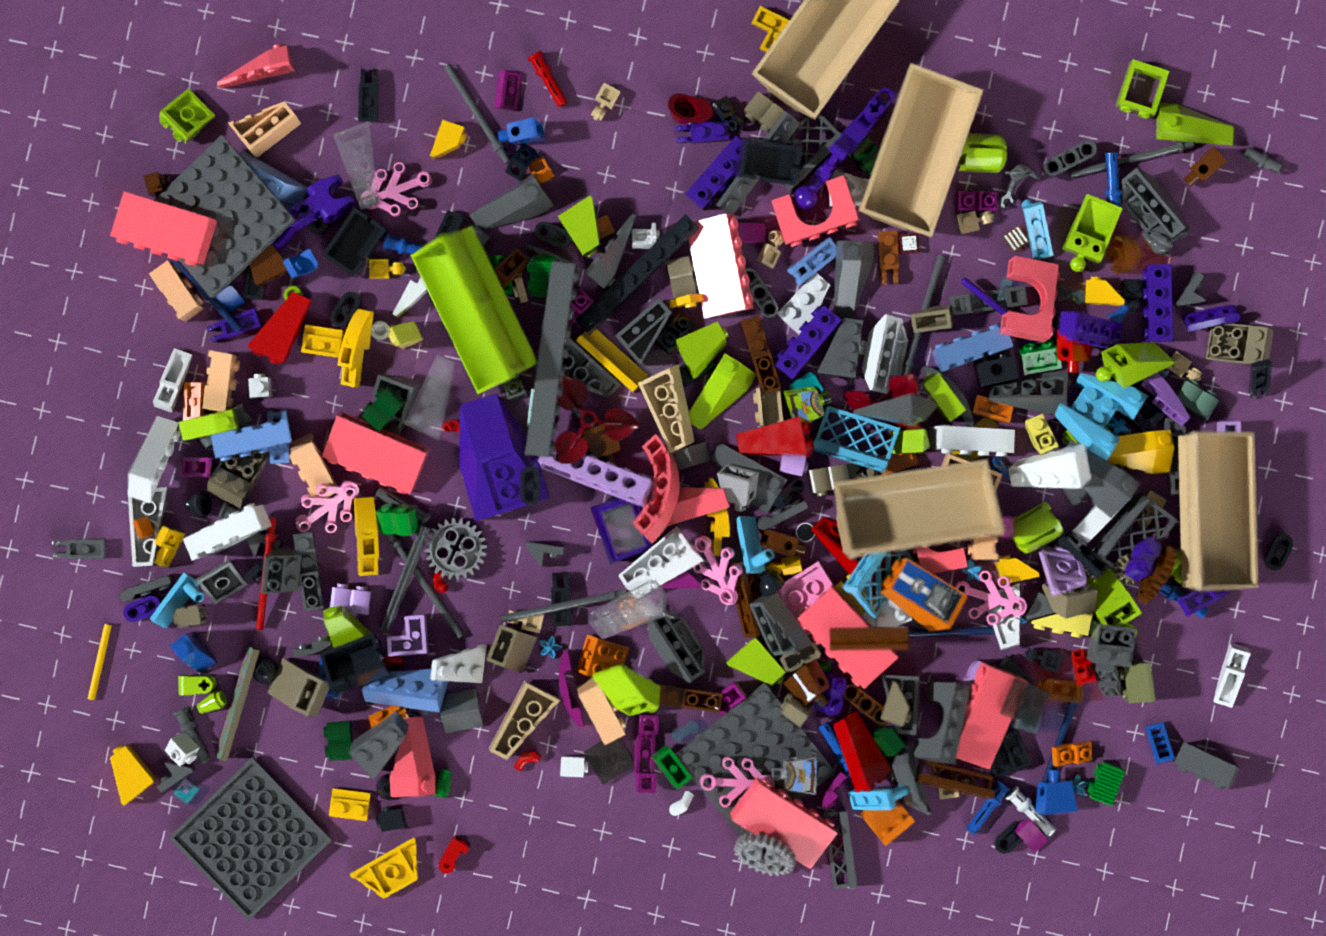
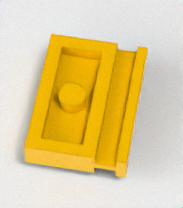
(322, 341)
(349, 804)

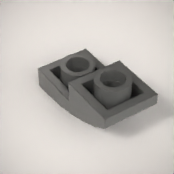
(514, 388)
(317, 645)
(1109, 680)

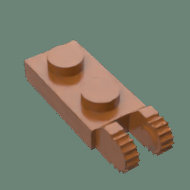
(888, 254)

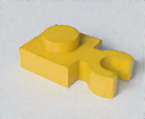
(688, 300)

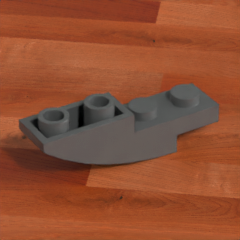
(309, 571)

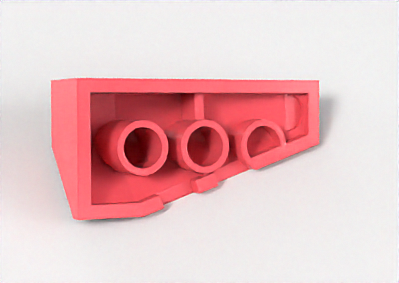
(268, 64)
(697, 502)
(413, 766)

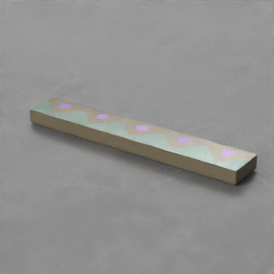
(237, 703)

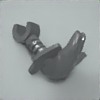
(1018, 173)
(1161, 244)

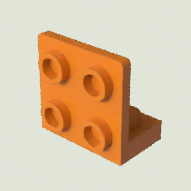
(600, 655)
(888, 823)

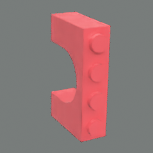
(843, 214)
(1043, 278)
(939, 561)

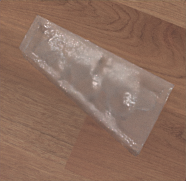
(357, 155)
(433, 398)
(630, 610)

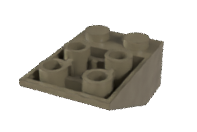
(1239, 343)
(236, 477)
(299, 688)

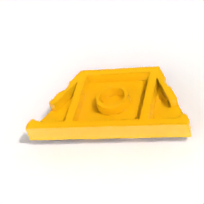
(391, 870)

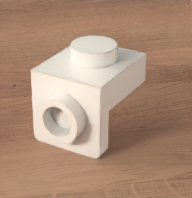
(645, 237)

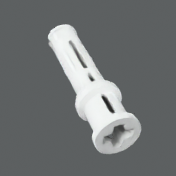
(1024, 805)

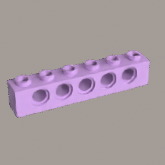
(638, 494)

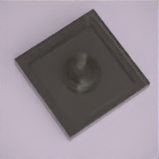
(1024, 702)
(609, 759)

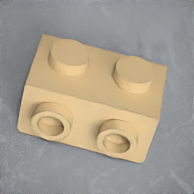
(769, 407)

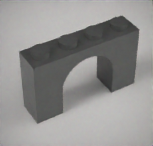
(944, 745)

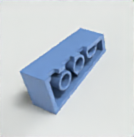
(971, 348)
(252, 439)
(408, 690)

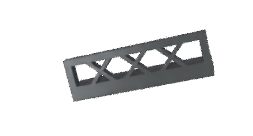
(848, 853)

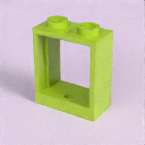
(1147, 70)

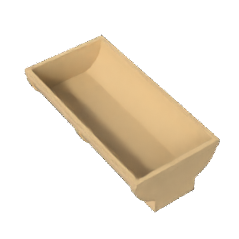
(819, 50)
(920, 151)
(917, 508)
(1218, 510)

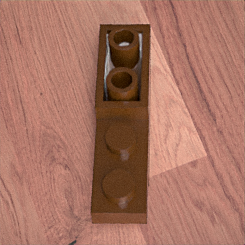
(760, 354)
(690, 698)

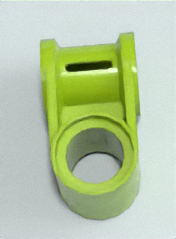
(193, 684)

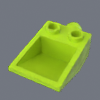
(1094, 228)
(1132, 362)
(1112, 599)
(628, 690)

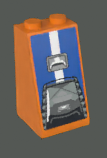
(922, 595)

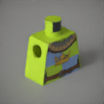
(806, 402)

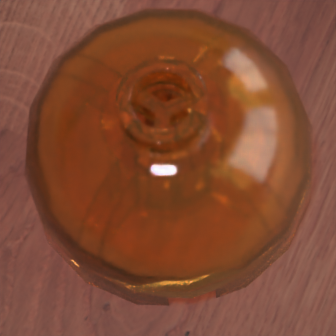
(1124, 254)

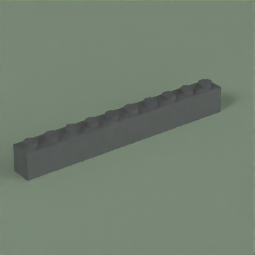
(550, 360)

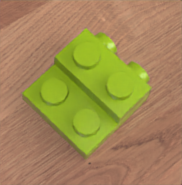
(185, 116)

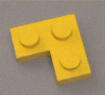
(770, 23)
(170, 541)

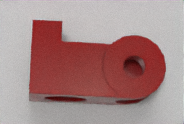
(448, 860)

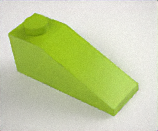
(209, 424)

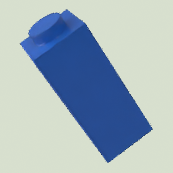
(193, 652)

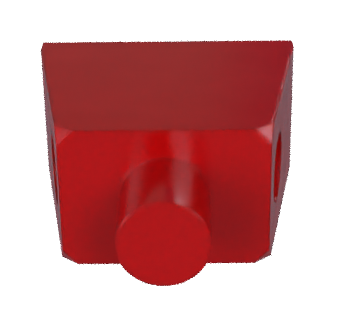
(1072, 352)

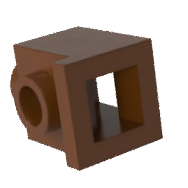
(155, 183)

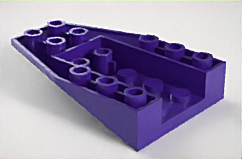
(494, 457)

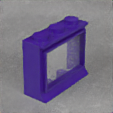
(617, 529)

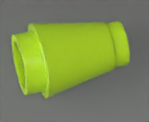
(212, 702)

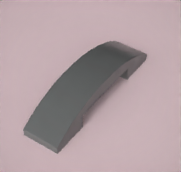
(972, 303)
(966, 416)
(1173, 475)

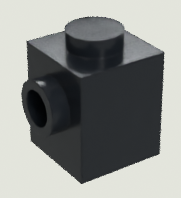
(391, 818)

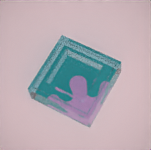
(186, 791)

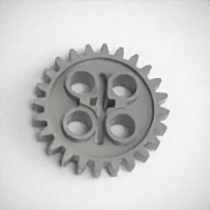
(471, 556)
(777, 857)

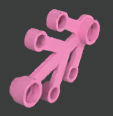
(392, 191)
(328, 504)
(717, 571)
(994, 598)
(740, 783)

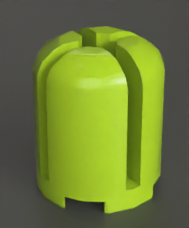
(983, 153)
(1036, 528)

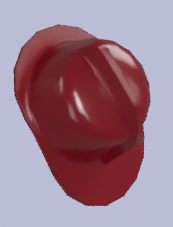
(689, 109)

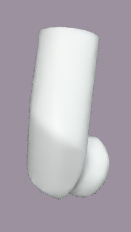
(682, 805)

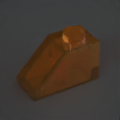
(1062, 691)

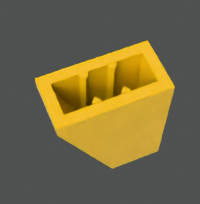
(130, 773)

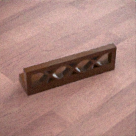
(745, 597)
(868, 638)
(936, 781)

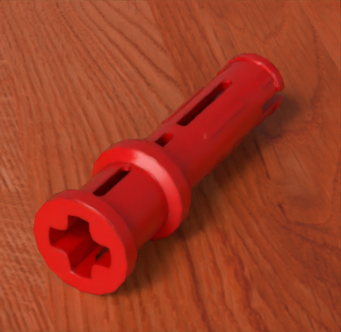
(543, 71)

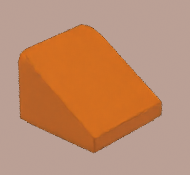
(541, 170)
(143, 527)

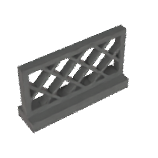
(811, 165)
(1125, 522)

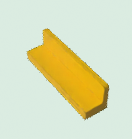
(612, 359)

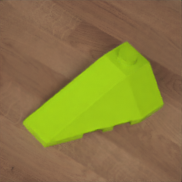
(1186, 125)
(723, 388)

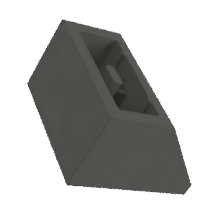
(281, 571)
(1111, 645)

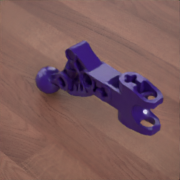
(847, 143)
(318, 204)

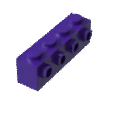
(716, 176)
(1157, 303)
(1090, 330)
(807, 342)

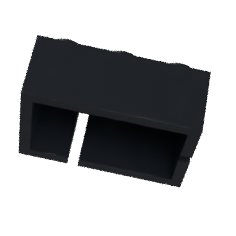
(768, 161)
(355, 243)
(354, 663)

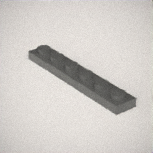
(741, 187)

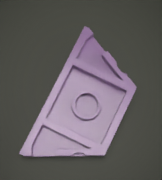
(1061, 569)

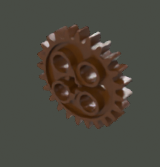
(1162, 570)

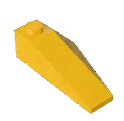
(1145, 452)

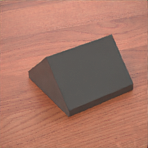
(222, 581)
(461, 711)

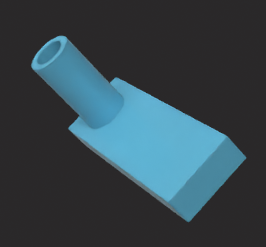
(1037, 229)
(750, 544)
(176, 599)
(876, 798)

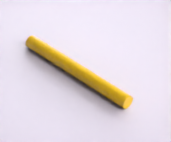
(99, 661)

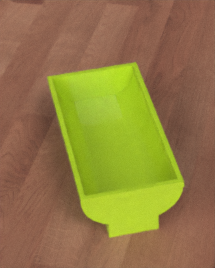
(474, 308)

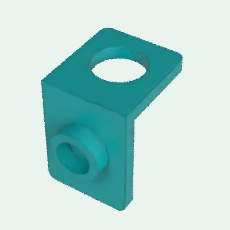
(806, 381)

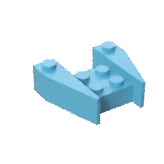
(1094, 410)

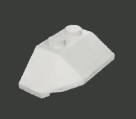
(884, 353)

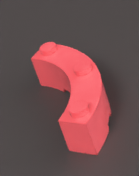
(664, 490)

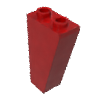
(281, 330)
(778, 439)
(861, 753)

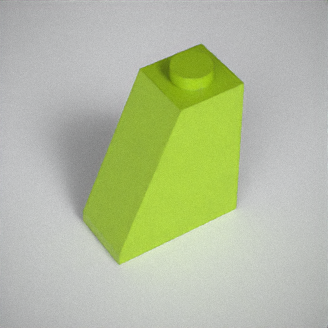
(582, 226)
(702, 347)
(939, 392)
(343, 625)
(757, 662)

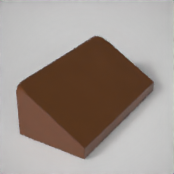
(511, 267)

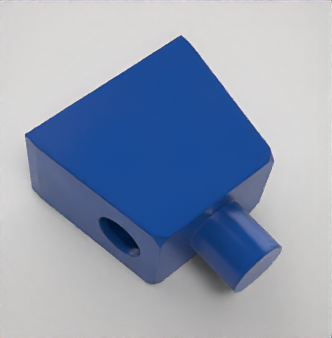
(530, 131)
(1055, 795)

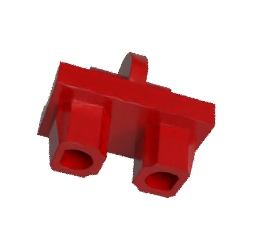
(1082, 667)

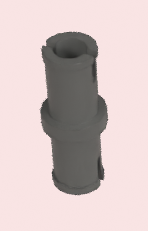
(1262, 160)

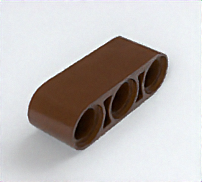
(857, 699)

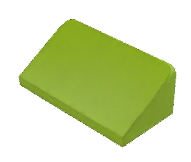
(911, 441)

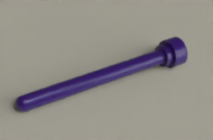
(984, 296)

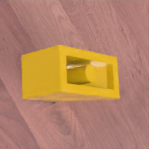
(448, 139)
(1101, 293)
(1014, 570)

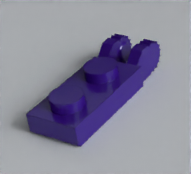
(704, 132)
(1211, 317)
(248, 320)
(1199, 599)

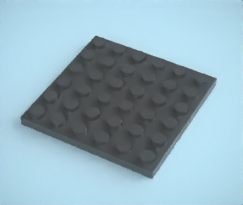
(245, 210)
(750, 731)
(250, 838)

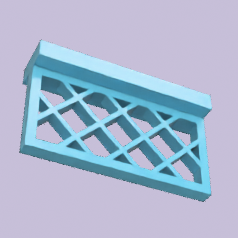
(852, 455)
(862, 577)

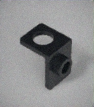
(522, 159)

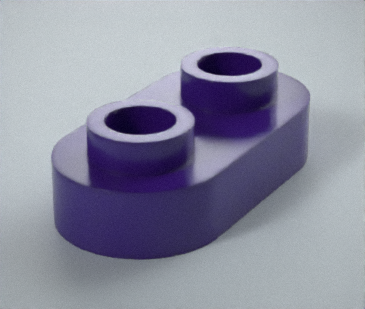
(142, 607)

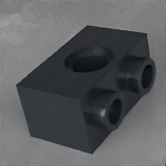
(985, 375)

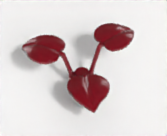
(898, 385)
(617, 422)

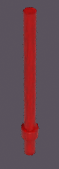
(270, 537)

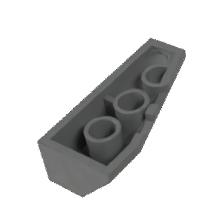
(516, 204)
(606, 264)
(851, 273)
(588, 371)
(407, 389)
(1034, 394)
(904, 409)
(769, 483)
(1108, 484)

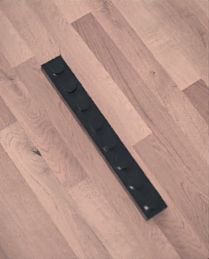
(637, 274)

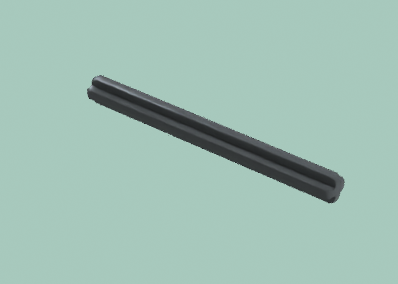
(404, 579)

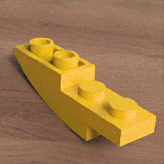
(352, 349)
(720, 525)
(366, 536)

